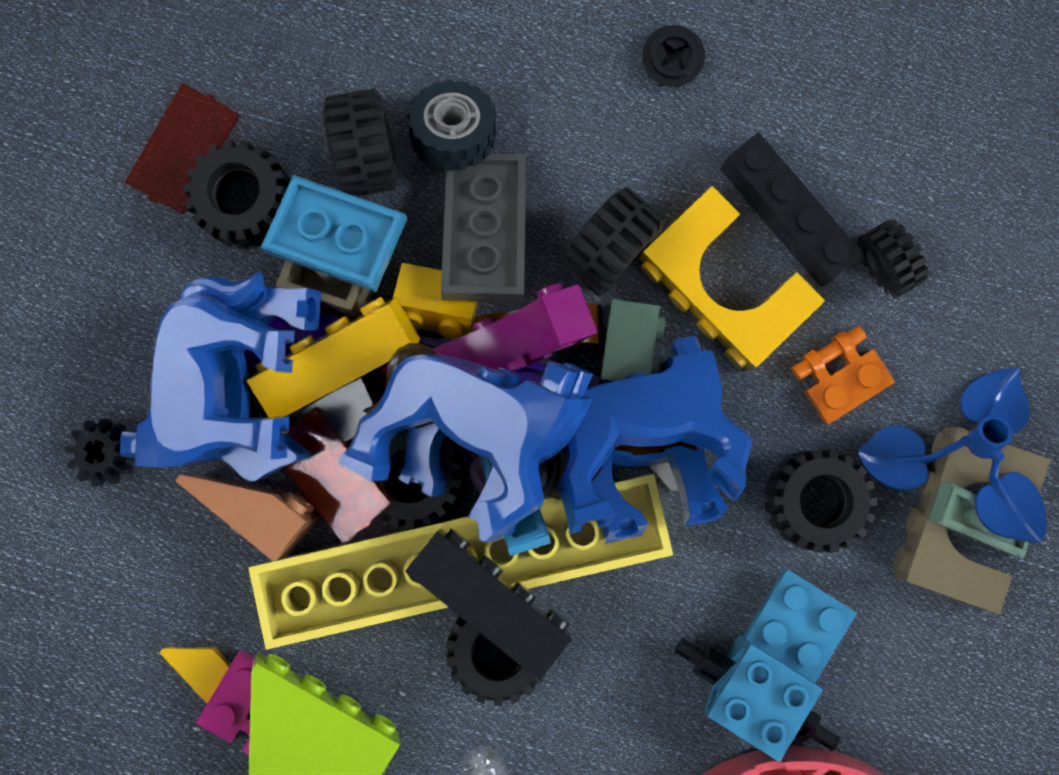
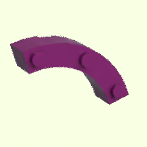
(526, 336)

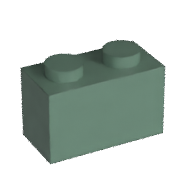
(630, 340)

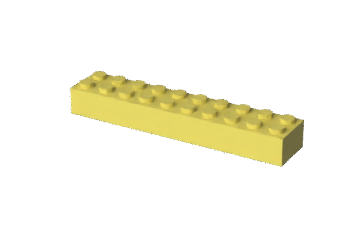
(368, 583)

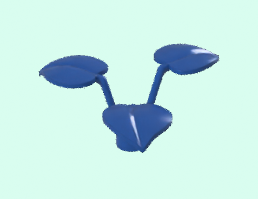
(1000, 409)

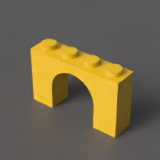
(745, 334)

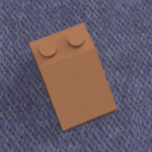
(263, 516)

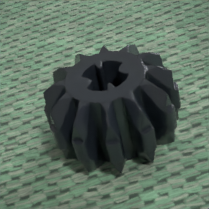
(88, 455)

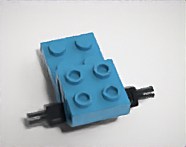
(771, 671)

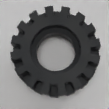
(893, 258)

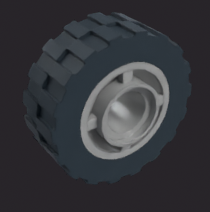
(432, 120)

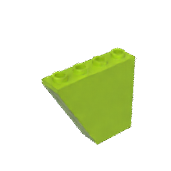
(309, 730)

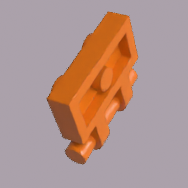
(848, 386)

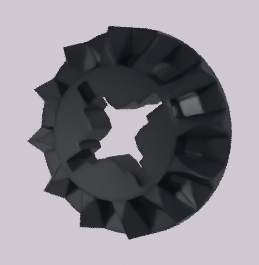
(674, 39)

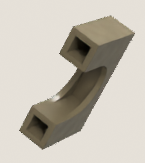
(928, 554)

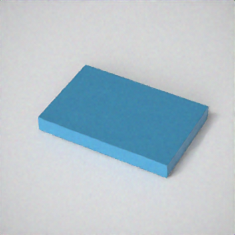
(334, 233)

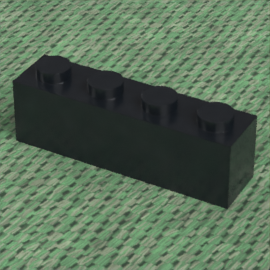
(790, 210)
(490, 603)

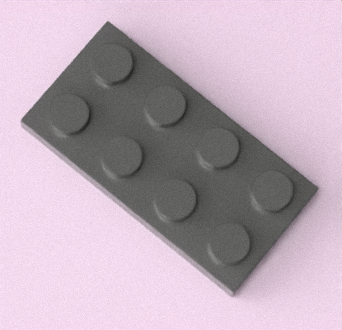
(485, 231)

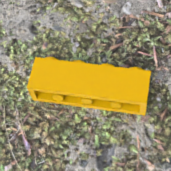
(335, 358)

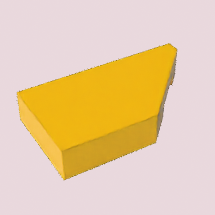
(198, 666)

